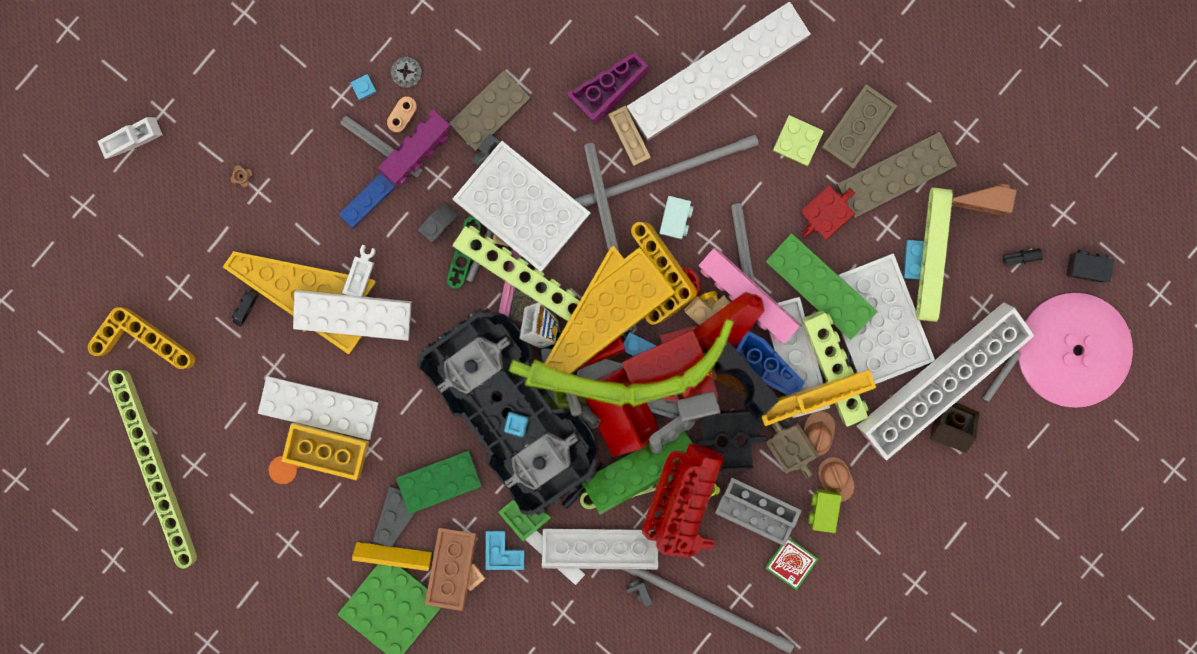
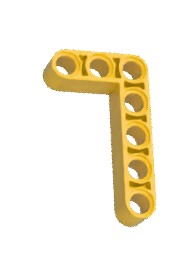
(666, 272)
(142, 336)

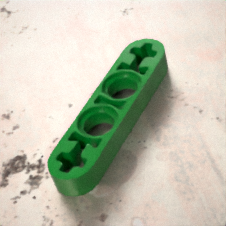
(459, 254)

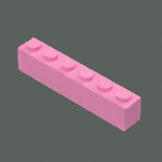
(736, 282)

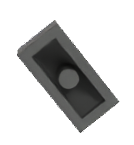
(438, 223)

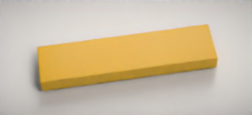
(392, 556)

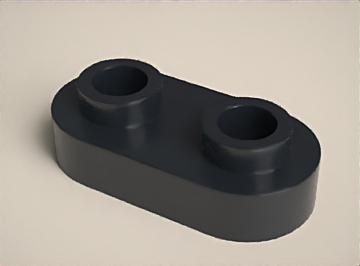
(248, 300)

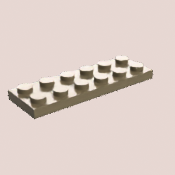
(898, 174)

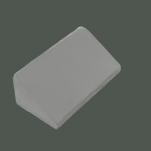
(698, 406)

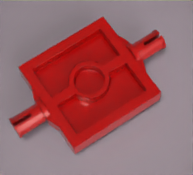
(828, 212)

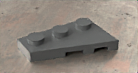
(393, 518)

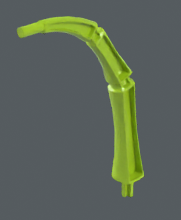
(548, 378)

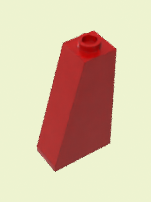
(742, 312)

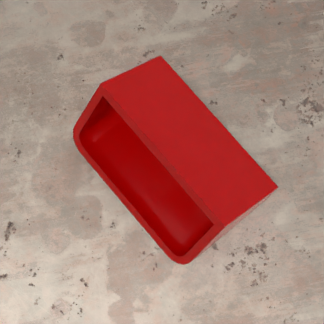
(623, 426)

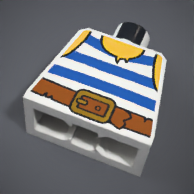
(539, 326)

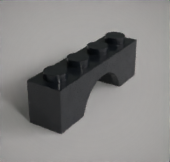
(758, 395)

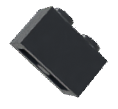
(1090, 267)

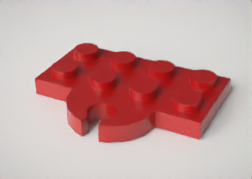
(665, 361)

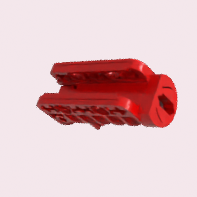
(684, 502)

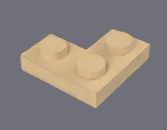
(701, 312)

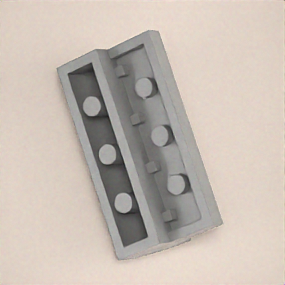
(757, 511)

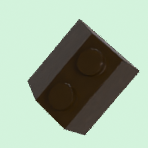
(956, 427)

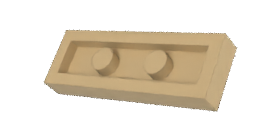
(629, 136)

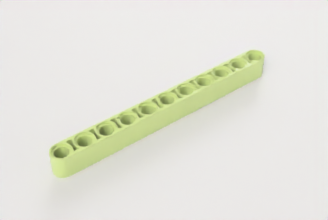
(150, 478)

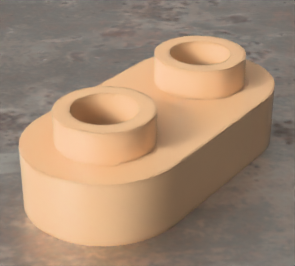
(402, 114)

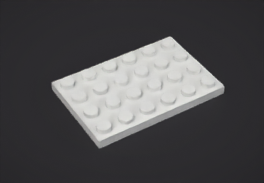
(521, 206)
(893, 337)

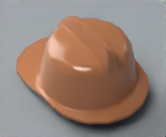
(820, 431)
(836, 477)

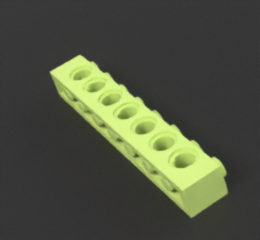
(529, 288)

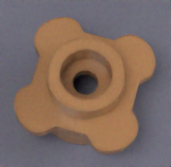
(235, 178)

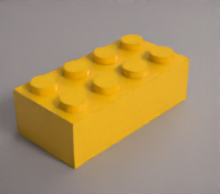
(325, 451)

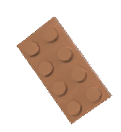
(451, 569)

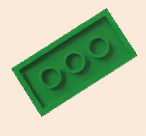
(438, 482)

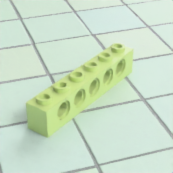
(812, 325)

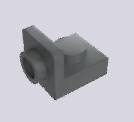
(643, 593)

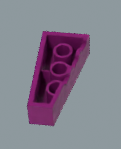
(604, 91)
(415, 149)

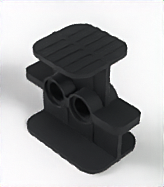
(731, 425)

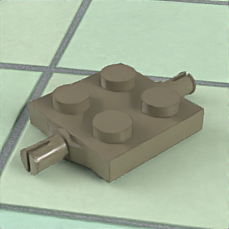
(792, 448)

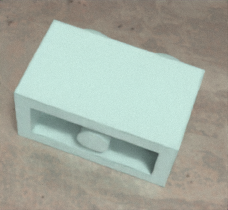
(675, 218)

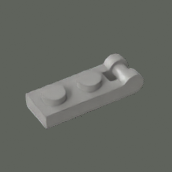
(669, 433)

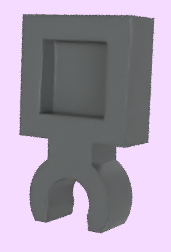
(486, 148)

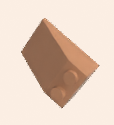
(995, 200)

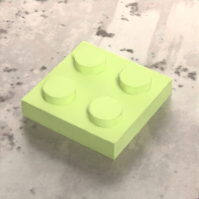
(798, 140)

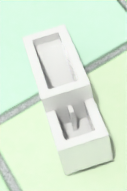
(130, 137)

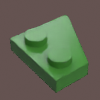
(522, 524)

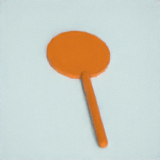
(281, 471)

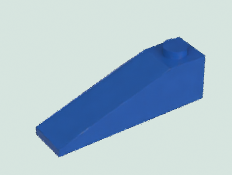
(768, 364)

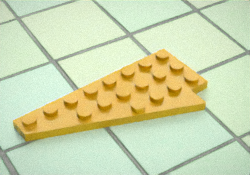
(281, 279)
(612, 304)

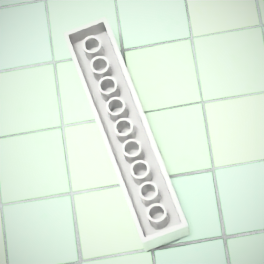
(718, 71)
(945, 380)

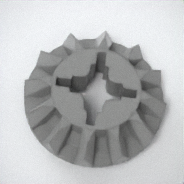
(411, 79)

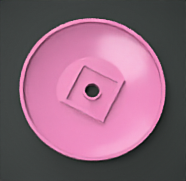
(1049, 357)

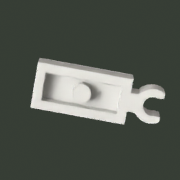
(359, 273)

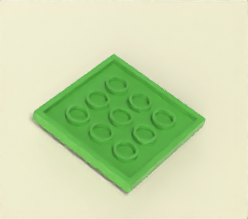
(389, 609)

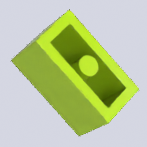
(825, 510)

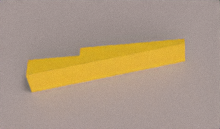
(819, 396)

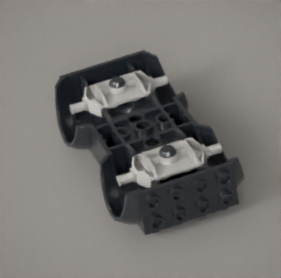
(556, 446)

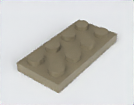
(490, 110)
(859, 126)

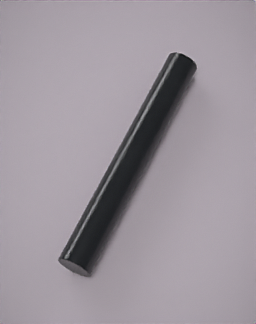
(569, 501)

